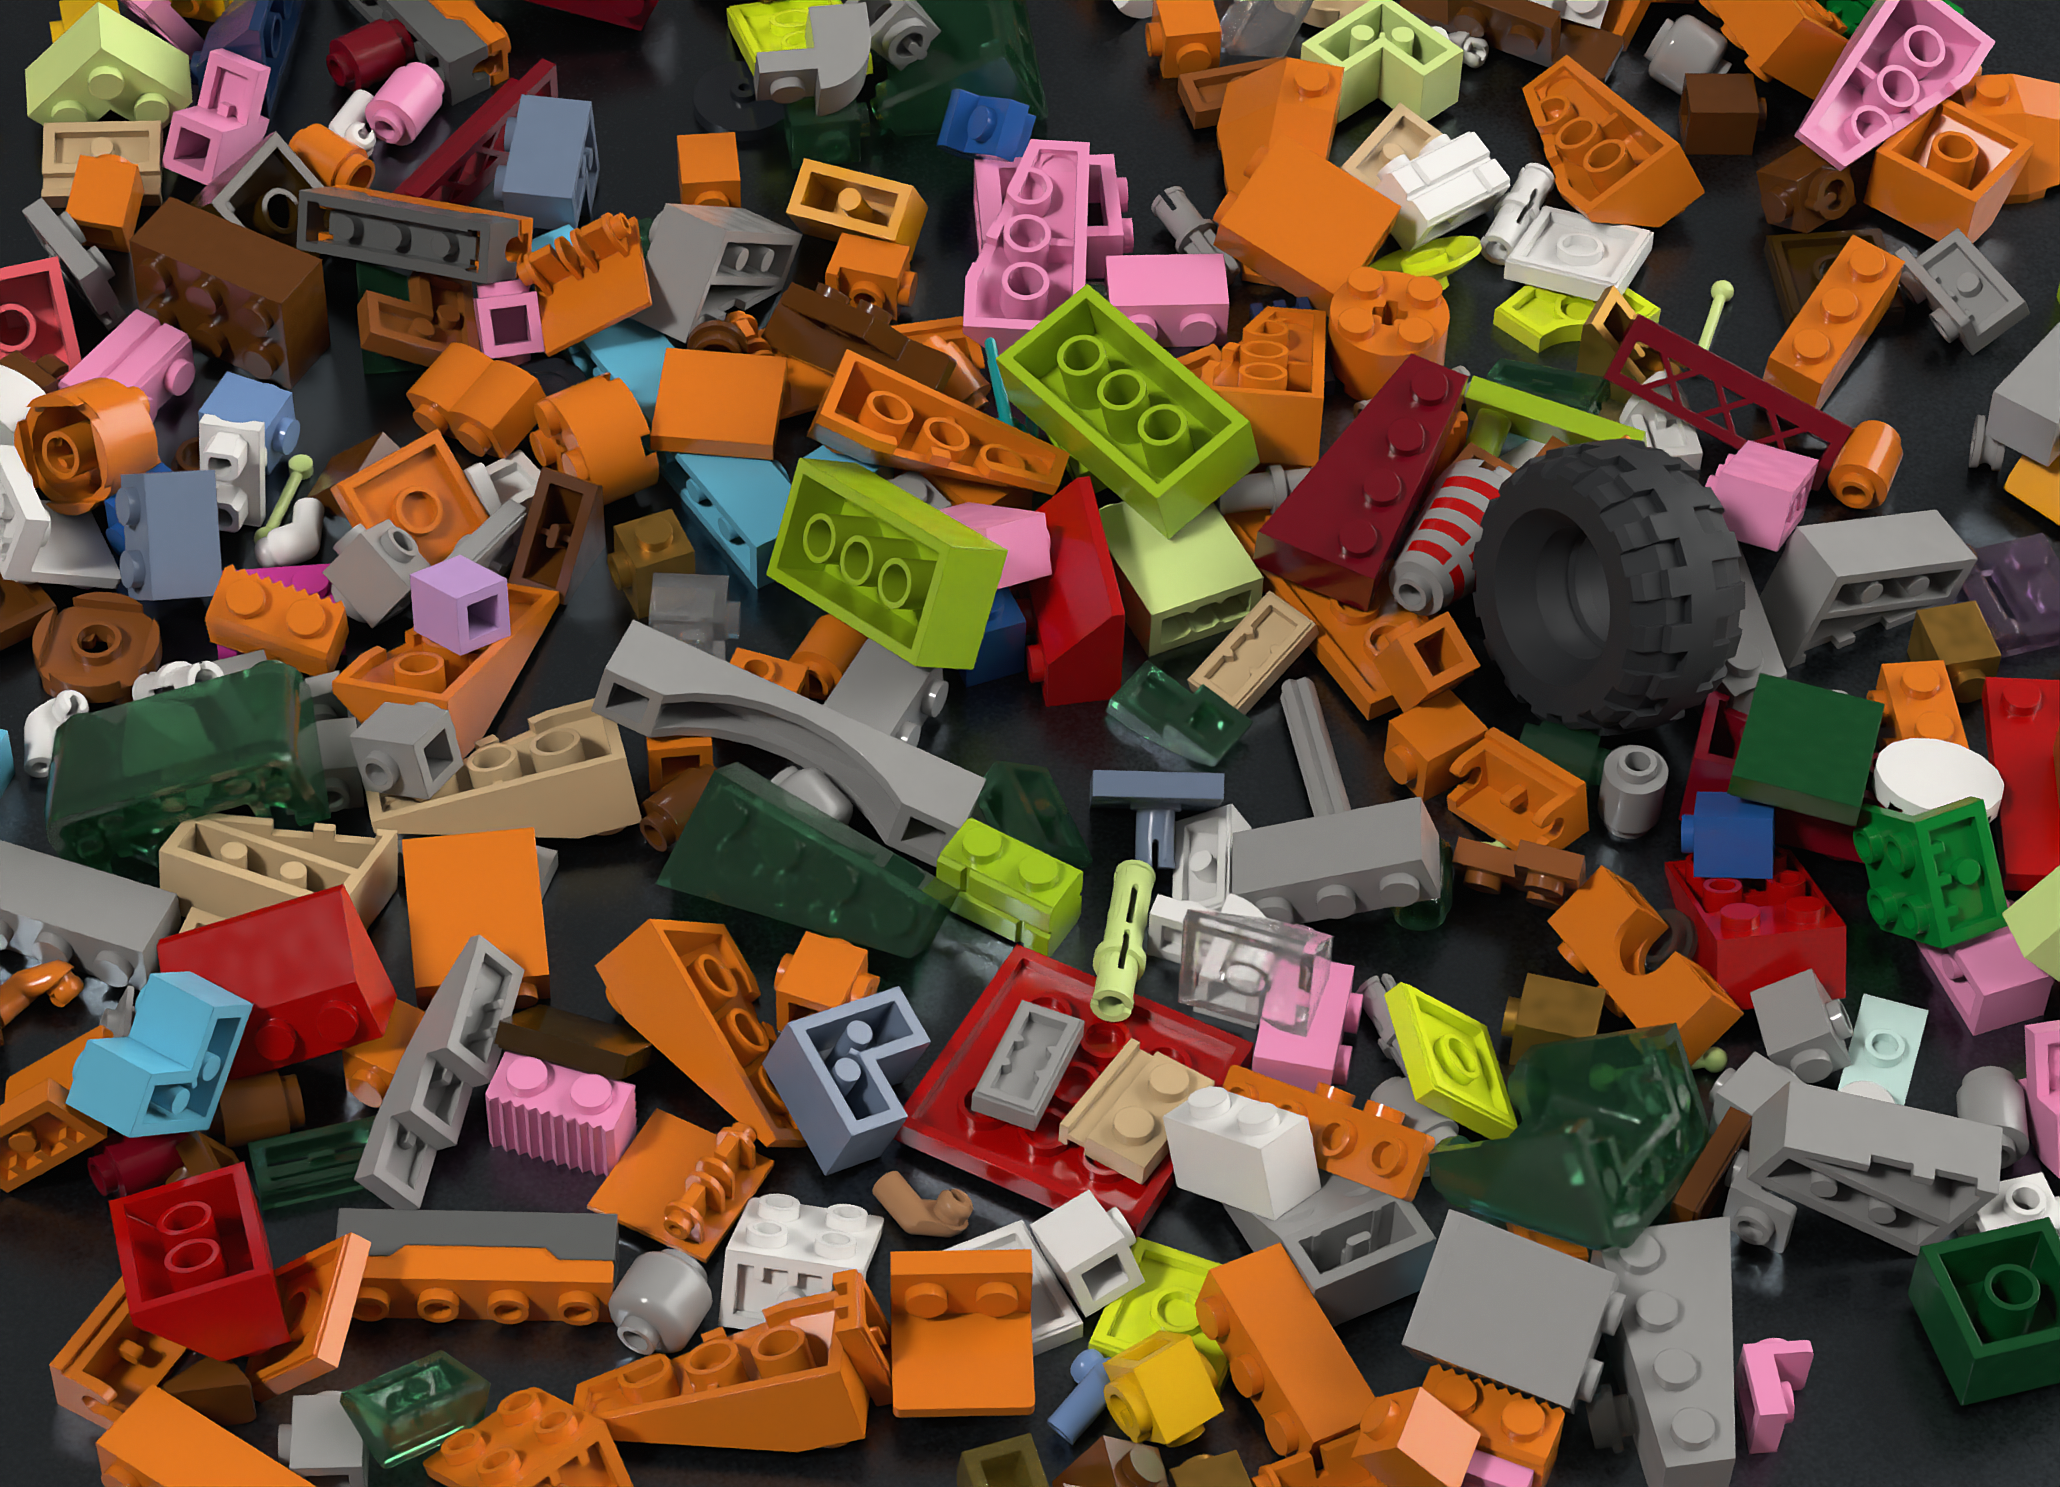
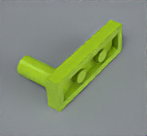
(1503, 410)

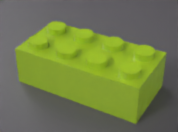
(1128, 411)
(887, 563)

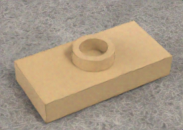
(1255, 653)

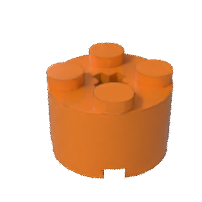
(1379, 323)
(596, 436)
(84, 440)

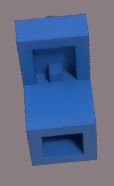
(985, 127)

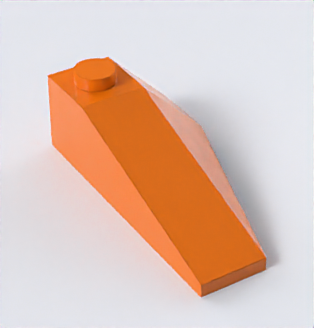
(914, 428)
(757, 1390)

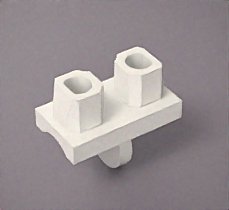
(239, 463)

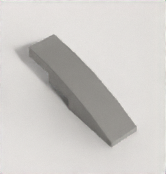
(437, 1074)

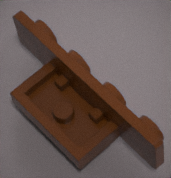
(1524, 31)
(823, 325)

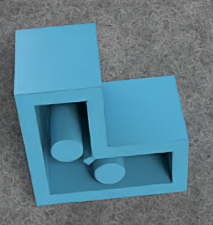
(169, 1065)

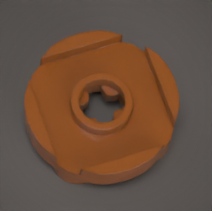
(94, 618)

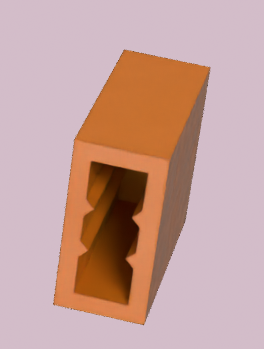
(1303, 221)
(474, 888)

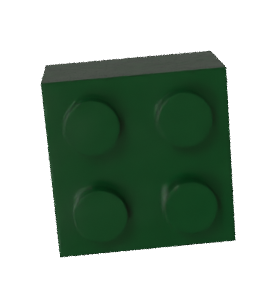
(1993, 1308)

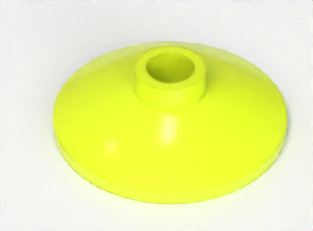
(1433, 259)

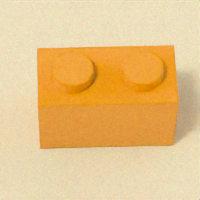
(841, 201)

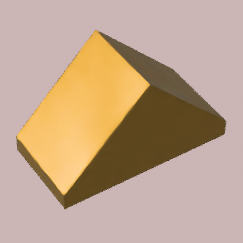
(1602, 337)

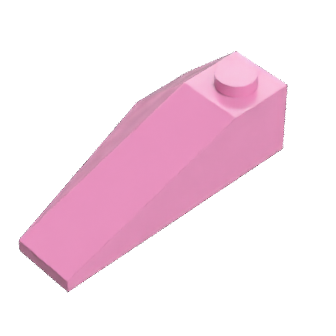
(1890, 74)
(1033, 248)

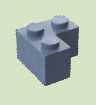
(550, 162)
(840, 1073)

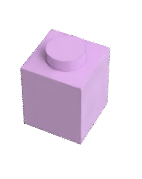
(460, 605)

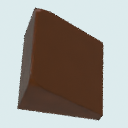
(215, 1391)

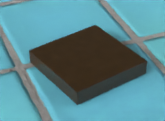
(1802, 261)
(576, 1042)

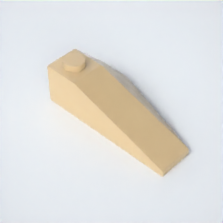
(558, 777)

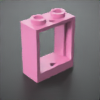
(1104, 187)

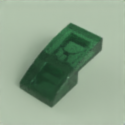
(1186, 723)

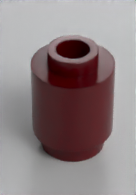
(369, 54)
(134, 1164)

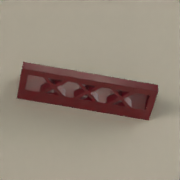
(473, 152)
(1731, 379)

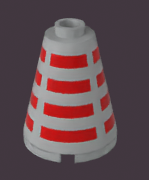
(1439, 549)

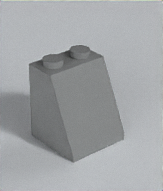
(1514, 1313)

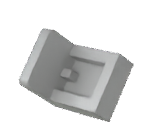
(1754, 1211)

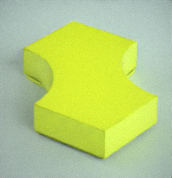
(1550, 317)

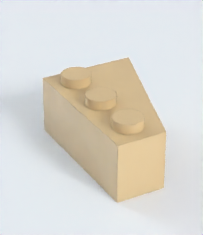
(246, 865)

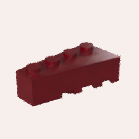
(1359, 497)

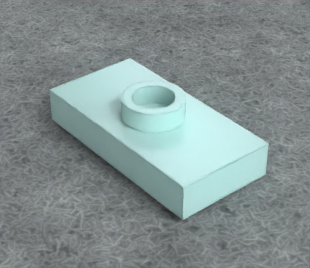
(1885, 1045)

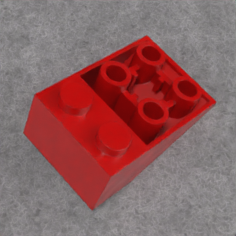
(1762, 927)

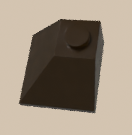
(262, 191)

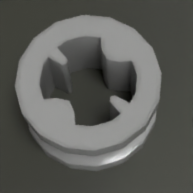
(1983, 448)

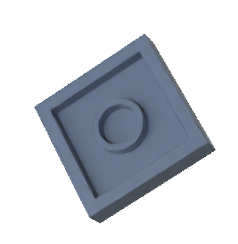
(1155, 800)

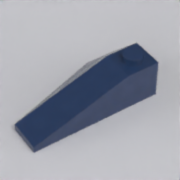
(256, 31)

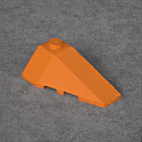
(1283, 97)
(2028, 109)
(1606, 152)
(1277, 383)
(465, 685)
(694, 1003)

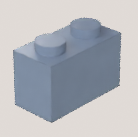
(169, 534)

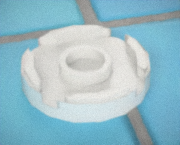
(1933, 773)

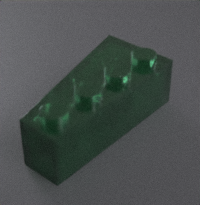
(798, 865)

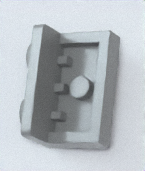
(1962, 290)

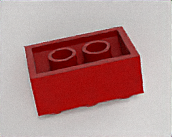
(1078, 610)
(303, 970)
(201, 1265)

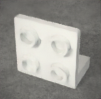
(44, 543)
(790, 1254)

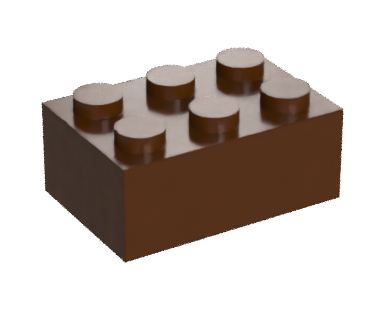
(232, 291)

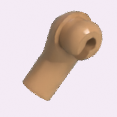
(919, 1216)

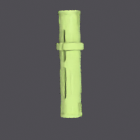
(1115, 985)

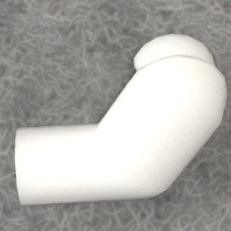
(41, 726)

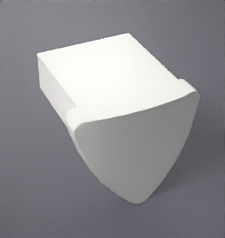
(1662, 428)
(504, 479)

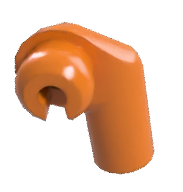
(29, 984)

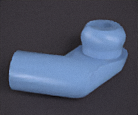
(1086, 1400)

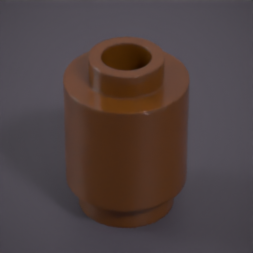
(670, 808)
(257, 1109)

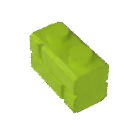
(1011, 887)

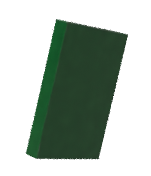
(1806, 749)

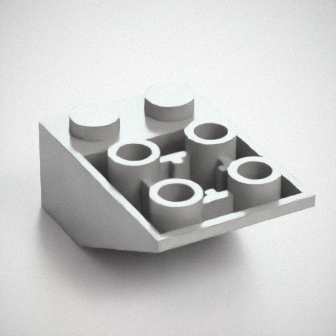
(1348, 1245)

